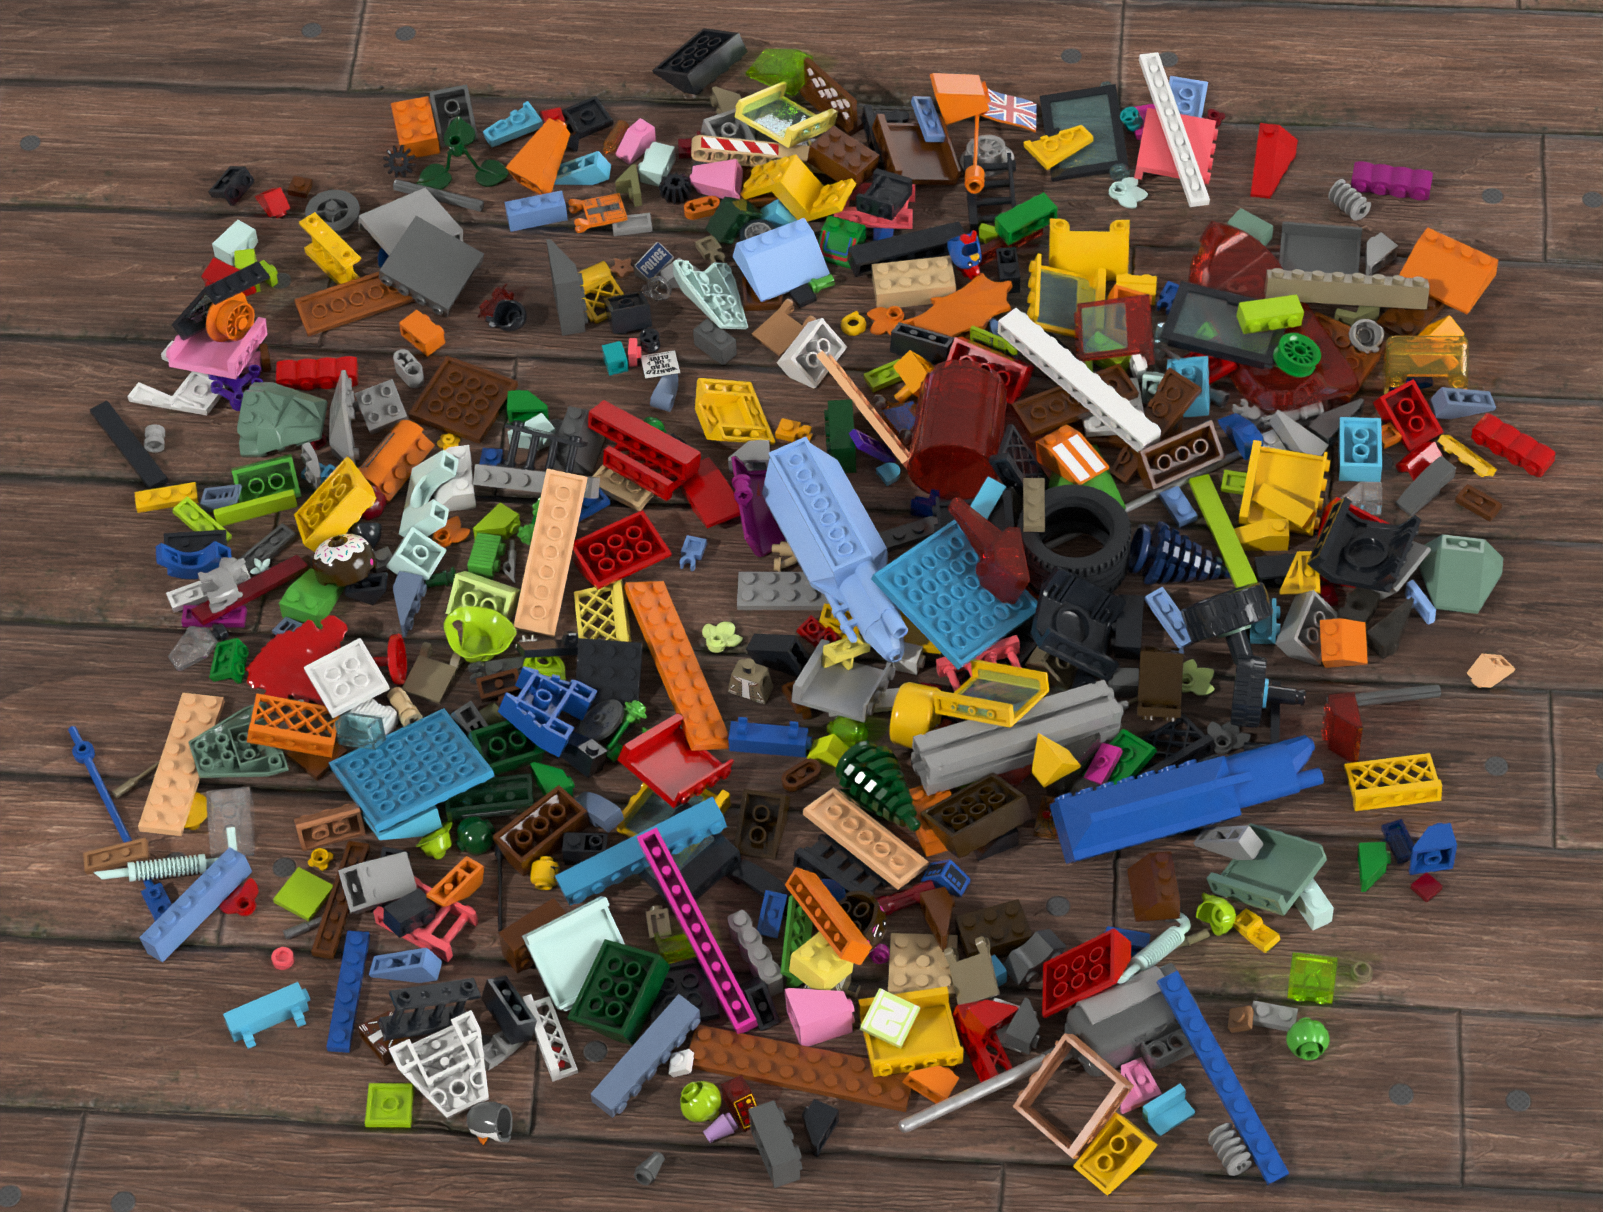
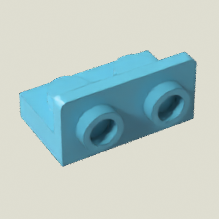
(1267, 629)

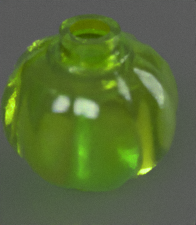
(848, 730)

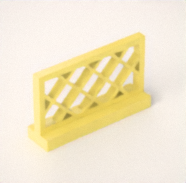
(619, 613)

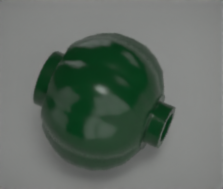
(475, 835)

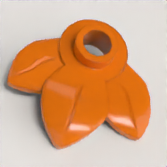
(885, 319)
(451, 533)

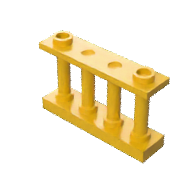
(329, 250)

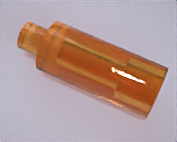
(615, 136)

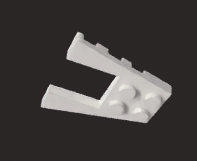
(192, 395)

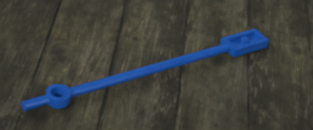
(153, 895)

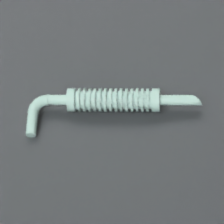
(168, 866)
(1157, 949)

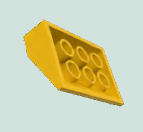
(334, 505)

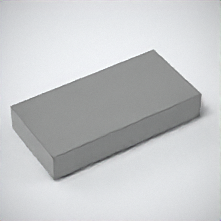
(635, 224)

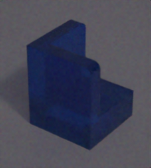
(923, 506)

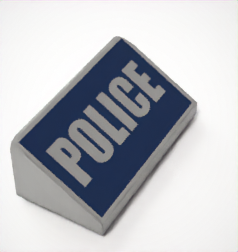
(653, 262)

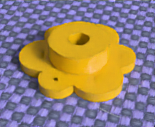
(448, 441)

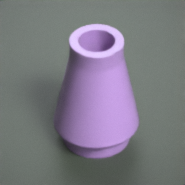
(721, 1127)

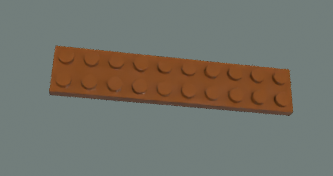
(796, 1068)

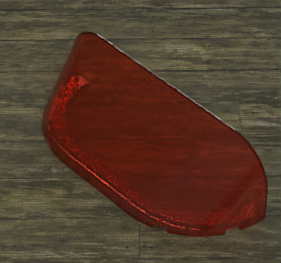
(1238, 265)

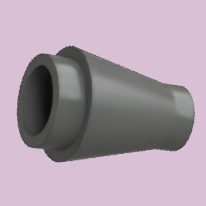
(648, 1169)

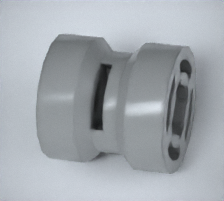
(154, 438)

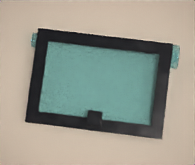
(1100, 114)
(1207, 324)

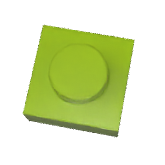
(271, 270)

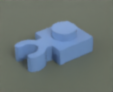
(692, 549)

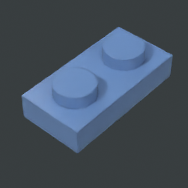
(1178, 506)

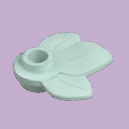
(1127, 192)

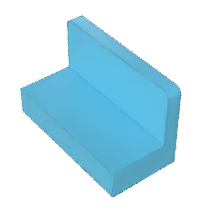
(1167, 1110)

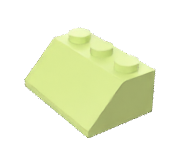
(479, 591)

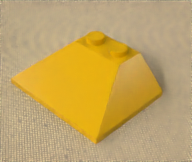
(730, 411)

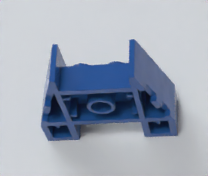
(541, 703)

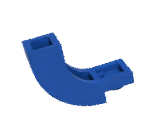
(188, 564)

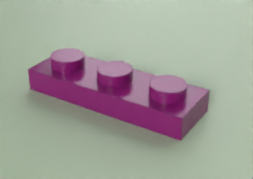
(235, 618)

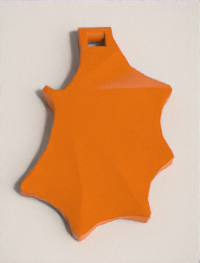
(966, 307)

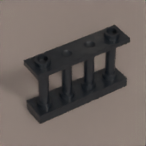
(975, 202)
(519, 426)
(431, 1020)

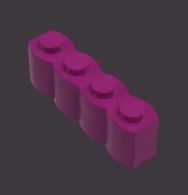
(1396, 181)

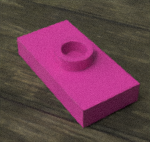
(1103, 763)

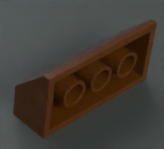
(1179, 455)
(541, 829)

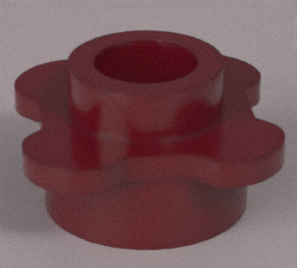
(1215, 115)

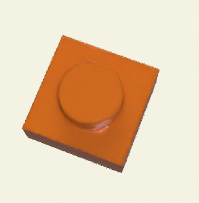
(1390, 435)

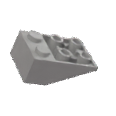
(377, 882)

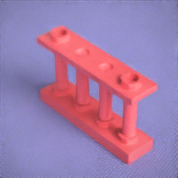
(902, 220)
(1003, 649)
(423, 937)

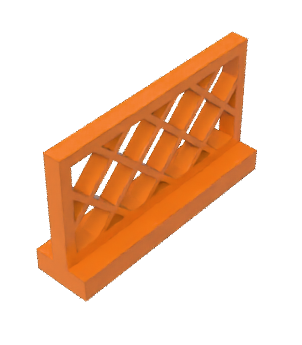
(291, 738)

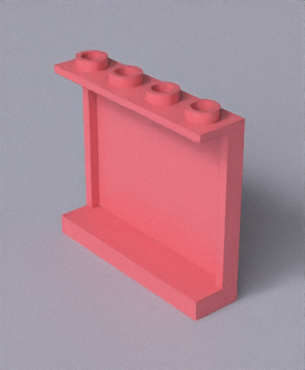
(1155, 153)

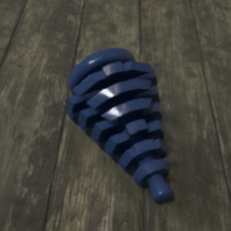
(1171, 557)

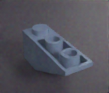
(408, 593)

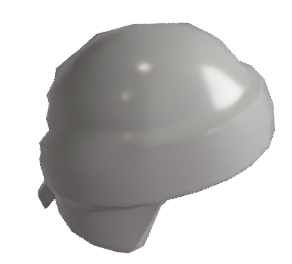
(1366, 335)

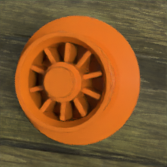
(230, 319)

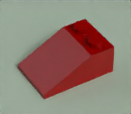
(1409, 414)

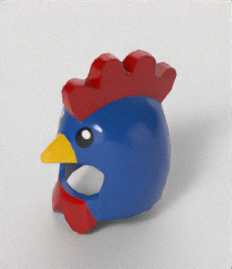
(966, 254)

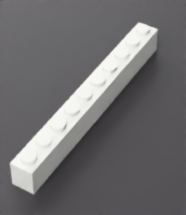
(1078, 380)

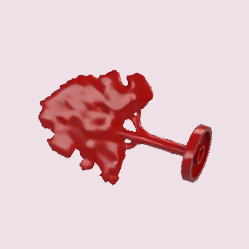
(283, 659)

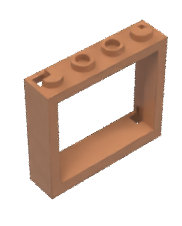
(1099, 1118)

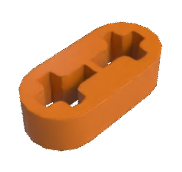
(701, 207)

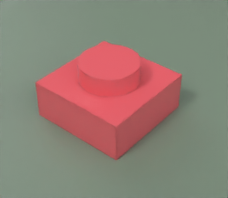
(634, 352)

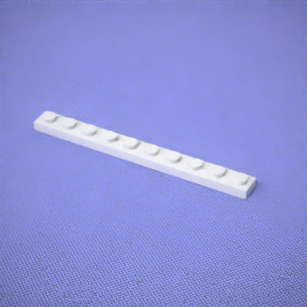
(1174, 130)

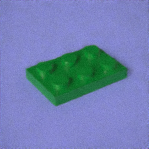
(1134, 756)

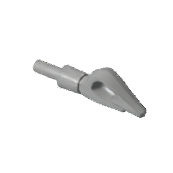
(511, 563)

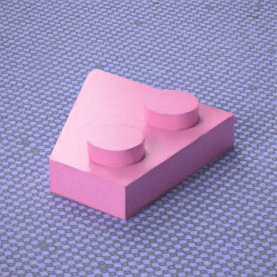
(1144, 1087)

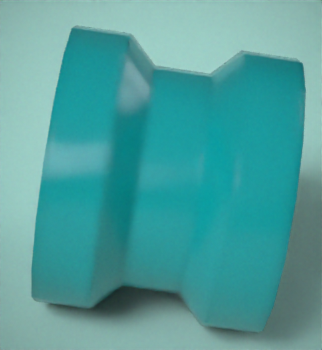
(1131, 118)

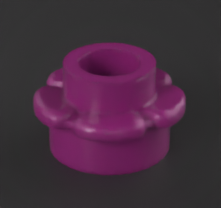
(880, 954)

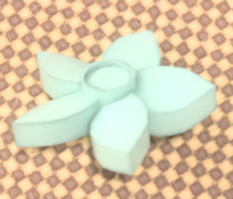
(260, 566)

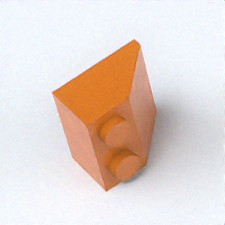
(1343, 643)

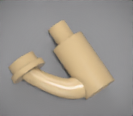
(784, 550)

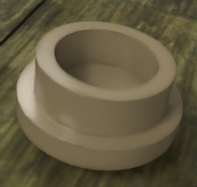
(1361, 972)

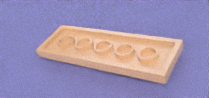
(865, 838)

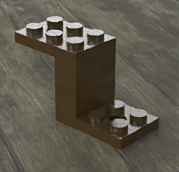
(1160, 683)

